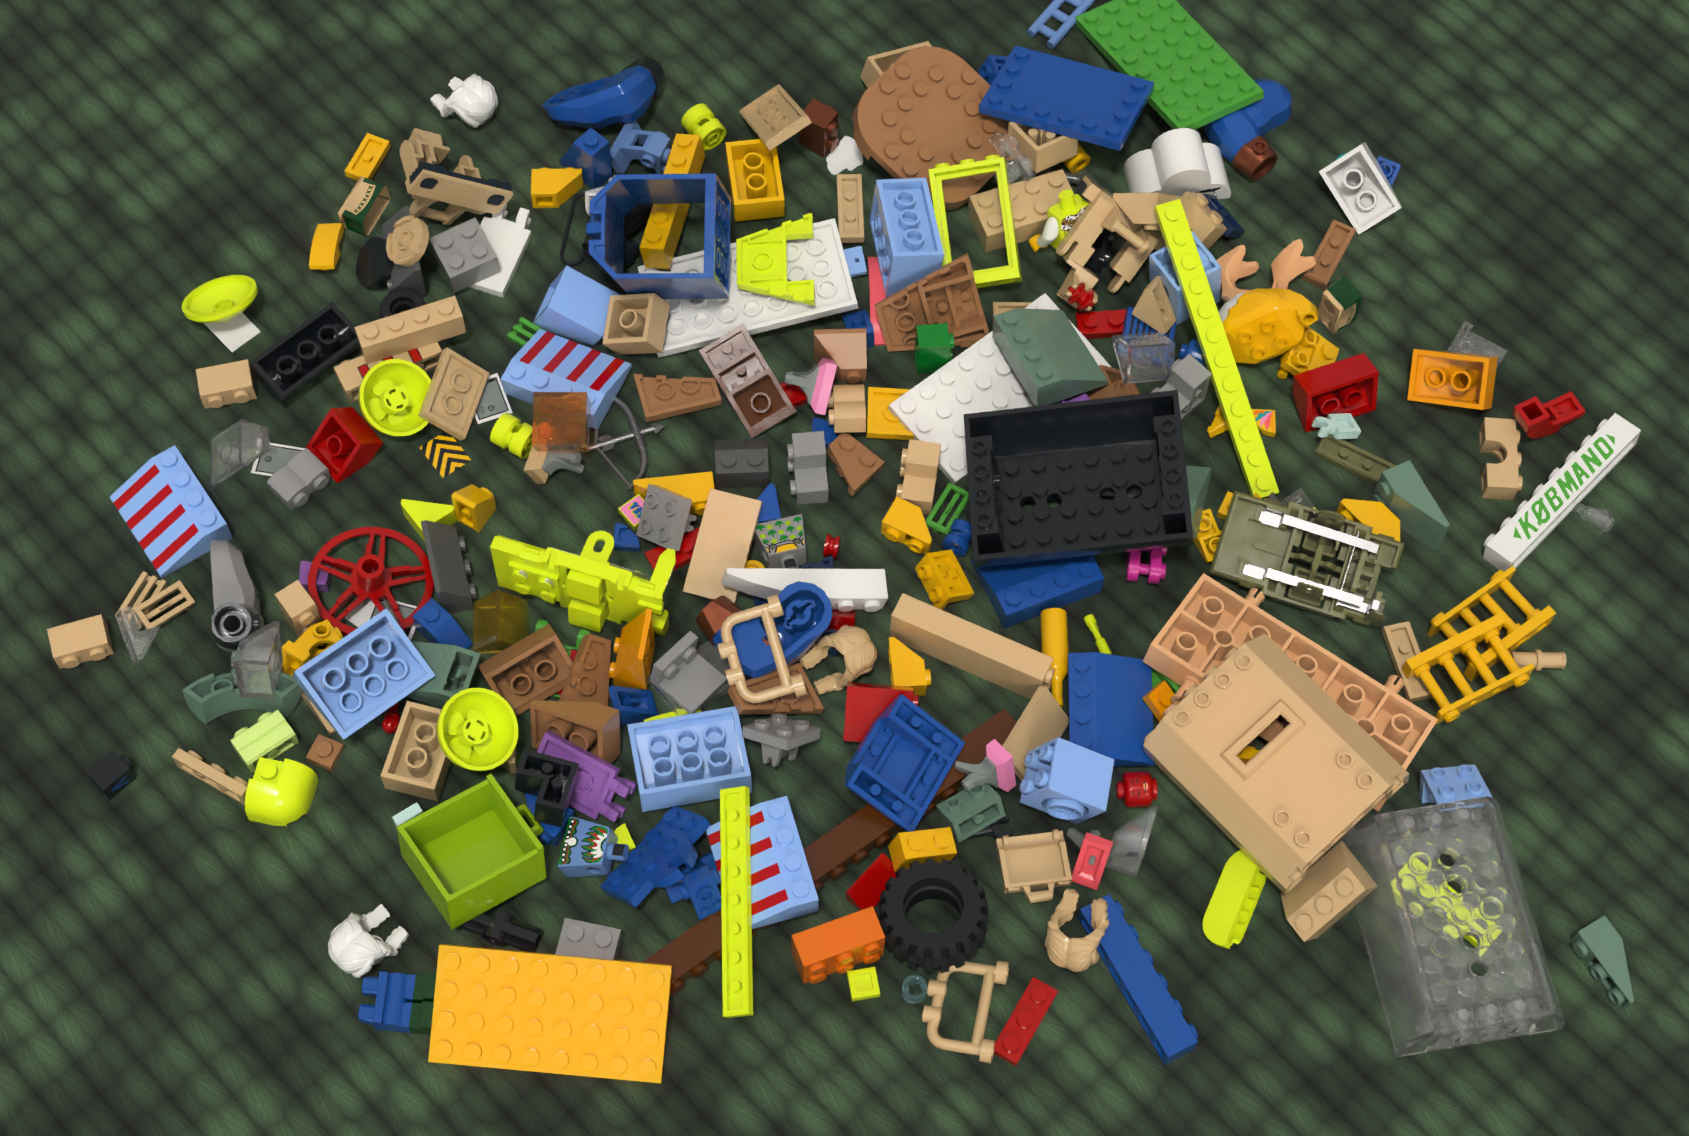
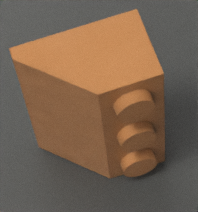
(528, 669)

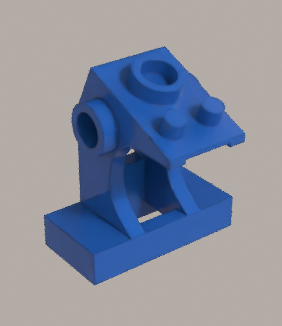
(698, 886)

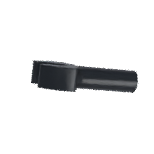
(993, 831)

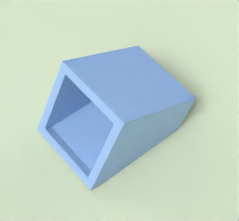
(575, 307)

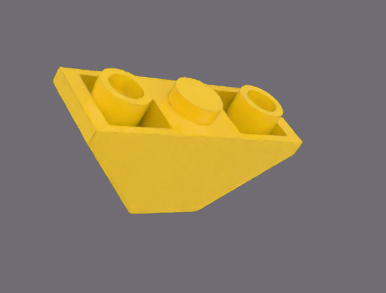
(1371, 514)

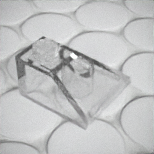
(236, 449)
(1131, 843)

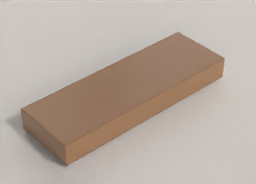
(1329, 254)

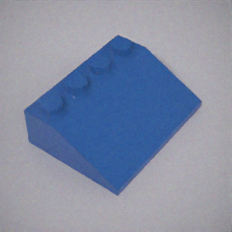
(1026, 589)
(1109, 706)

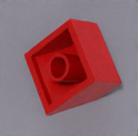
(344, 442)

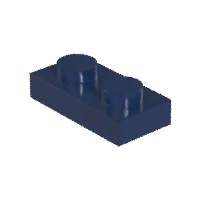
(1233, 230)

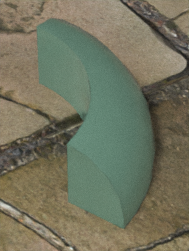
(219, 695)

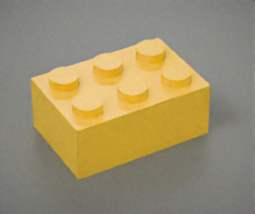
(754, 180)

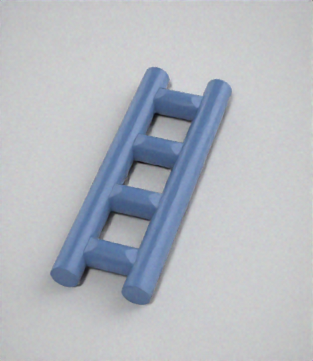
(1053, 11)

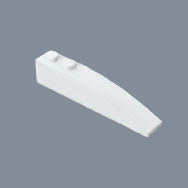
(844, 587)

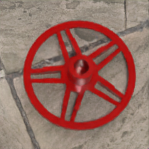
(369, 577)

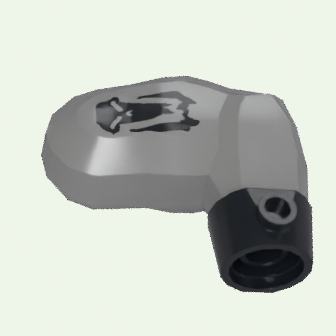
(233, 596)

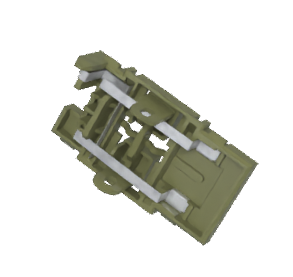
(1259, 543)

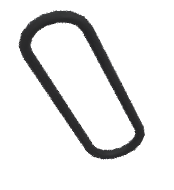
(567, 231)

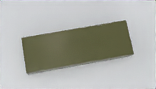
(1352, 459)

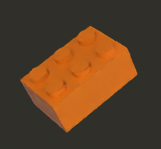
(838, 945)

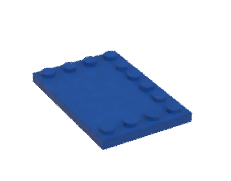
(1067, 97)

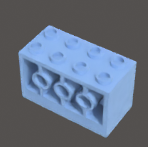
(904, 232)

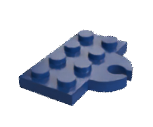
(657, 857)

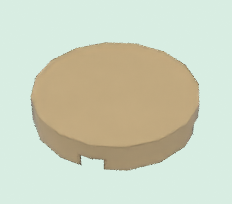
(407, 241)

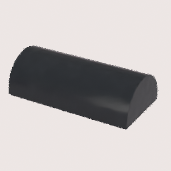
(305, 353)

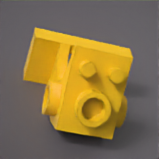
(307, 645)

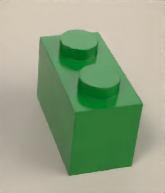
(932, 347)

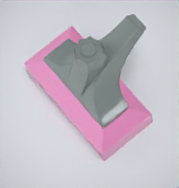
(815, 383)
(995, 769)

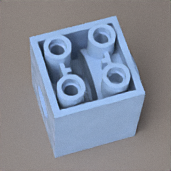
(1161, 265)
(1066, 780)

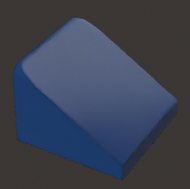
(823, 425)

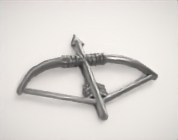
(607, 442)

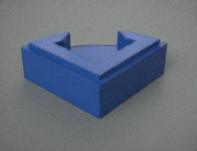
(625, 539)

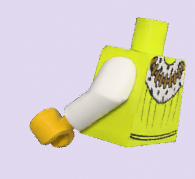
(1059, 220)

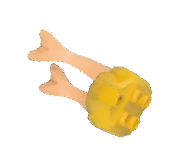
(1269, 320)

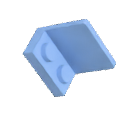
(1451, 784)

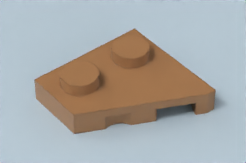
(854, 461)

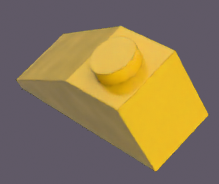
(693, 486)

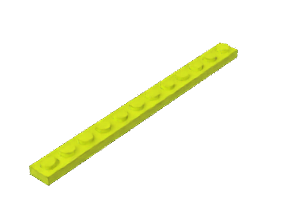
(1216, 349)

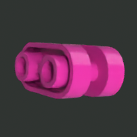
(1154, 569)

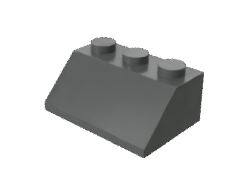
(403, 277)
(448, 567)

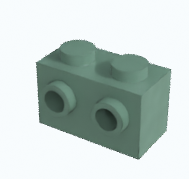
(971, 811)

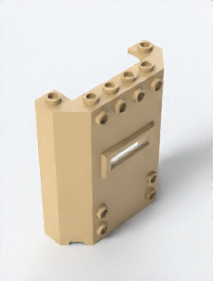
(1299, 787)

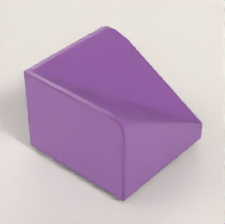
(322, 579)

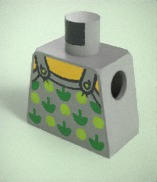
(782, 542)

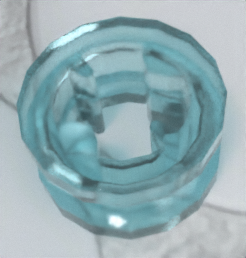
(914, 999)

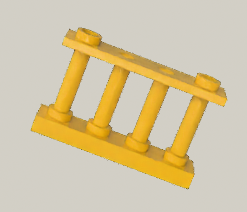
(1516, 633)
(1466, 643)

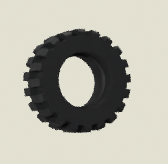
(939, 882)

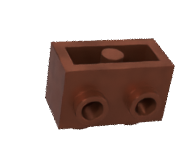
(823, 131)

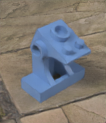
(627, 147)

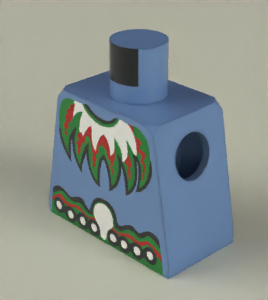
(589, 849)

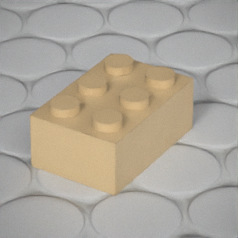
(415, 757)

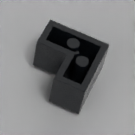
(552, 783)

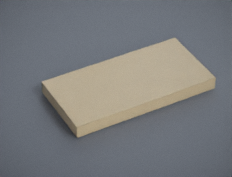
(774, 117)
(722, 543)

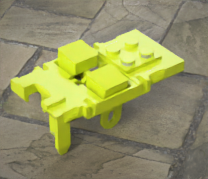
(588, 585)

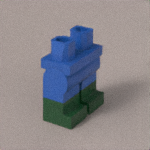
(401, 1004)

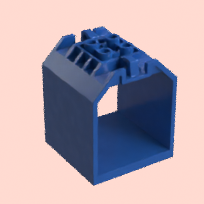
(627, 191)

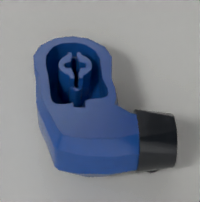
(609, 99)

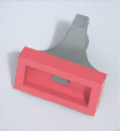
(1092, 857)

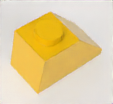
(473, 506)
(907, 667)

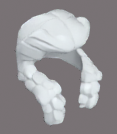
(471, 100)
(353, 946)

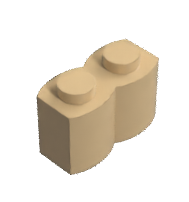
(848, 408)

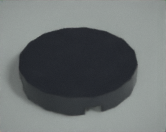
(373, 263)

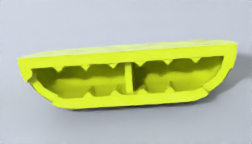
(1233, 901)

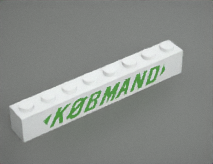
(1555, 499)

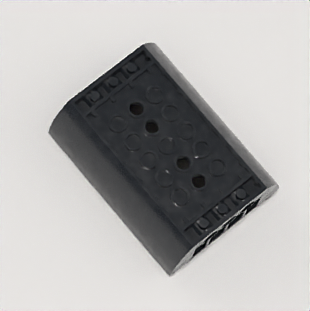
(1077, 456)

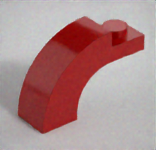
(1546, 419)

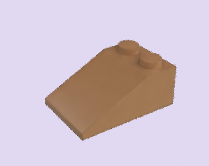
(580, 722)

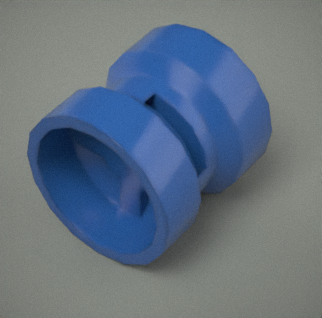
(959, 537)

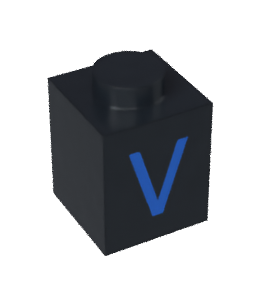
(112, 774)

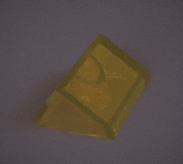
(499, 622)

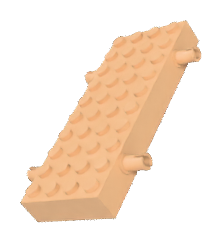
(1218, 619)

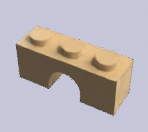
(1501, 439)

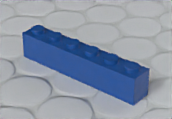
(1141, 985)

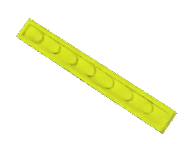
(736, 902)

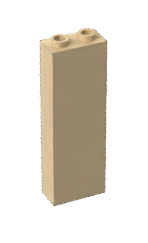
(970, 647)

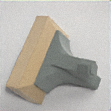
(544, 463)

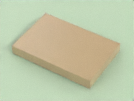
(454, 394)
(1038, 724)

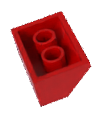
(1336, 388)

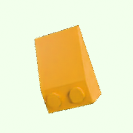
(1452, 378)
(634, 652)

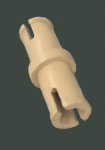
(1540, 659)

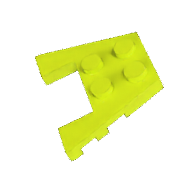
(764, 262)

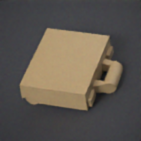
(1034, 864)

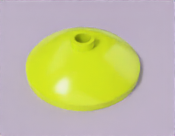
(220, 299)

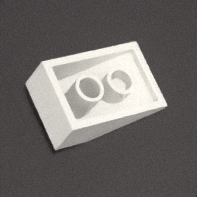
(1361, 188)

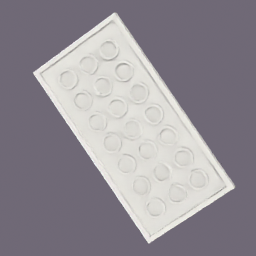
(702, 321)
(968, 384)

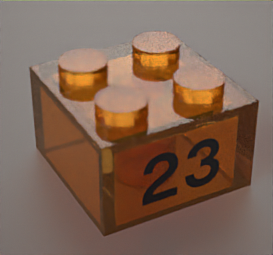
(561, 421)

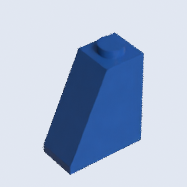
(592, 155)

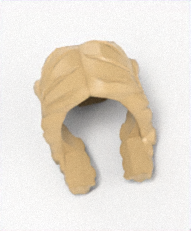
(858, 655)
(1075, 953)

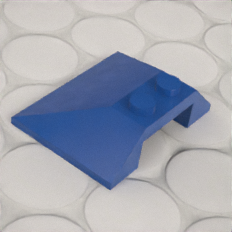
(902, 762)

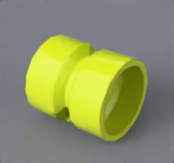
(702, 122)
(512, 434)

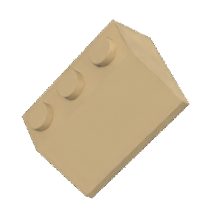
(1140, 207)
(1326, 893)

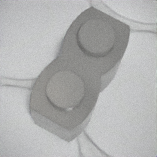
(299, 479)

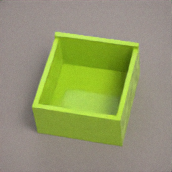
(473, 851)

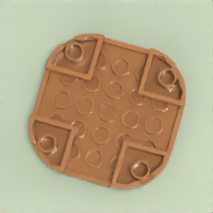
(925, 116)

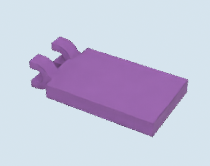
(595, 780)

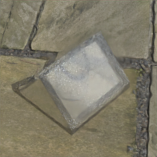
(1144, 356)

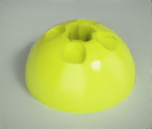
(404, 388)
(489, 724)

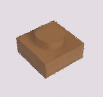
(325, 752)

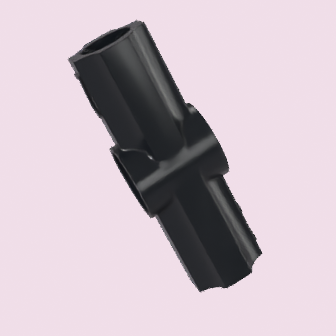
(502, 928)

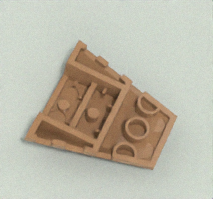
(938, 298)

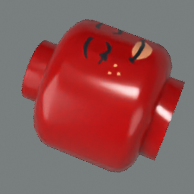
(1137, 789)

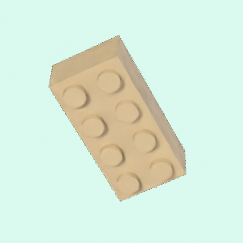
(1029, 204)

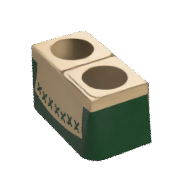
(364, 206)
(1339, 305)

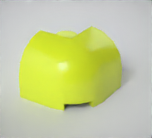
(280, 792)

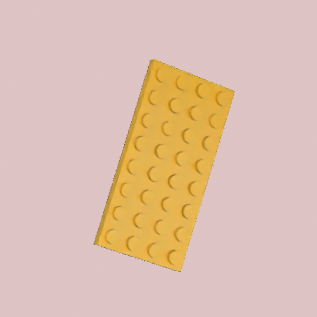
(550, 1013)

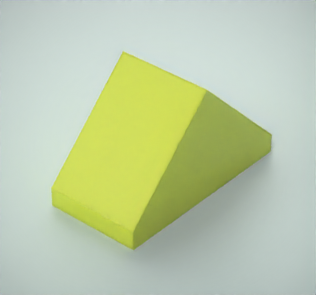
(420, 511)

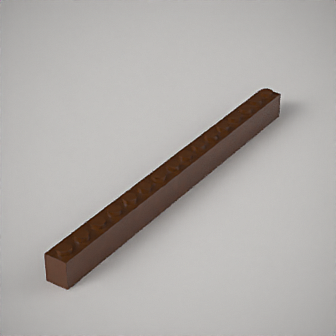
(828, 857)

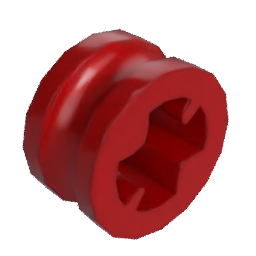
(831, 546)

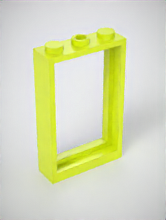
(966, 168)

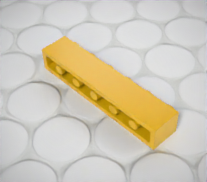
(668, 219)

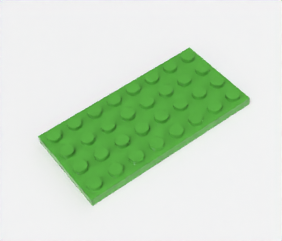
(1165, 45)

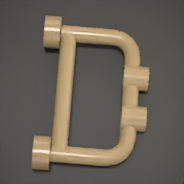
(728, 650)
(932, 1014)

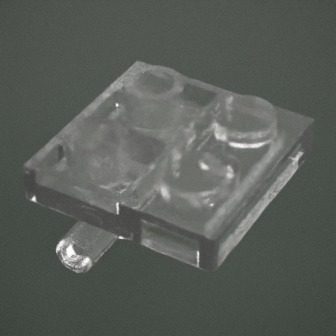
(1018, 166)

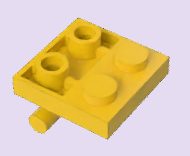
(1309, 354)

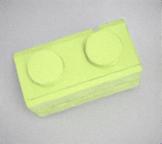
(264, 739)

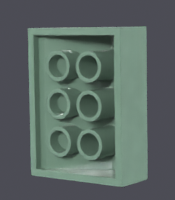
(1046, 354)

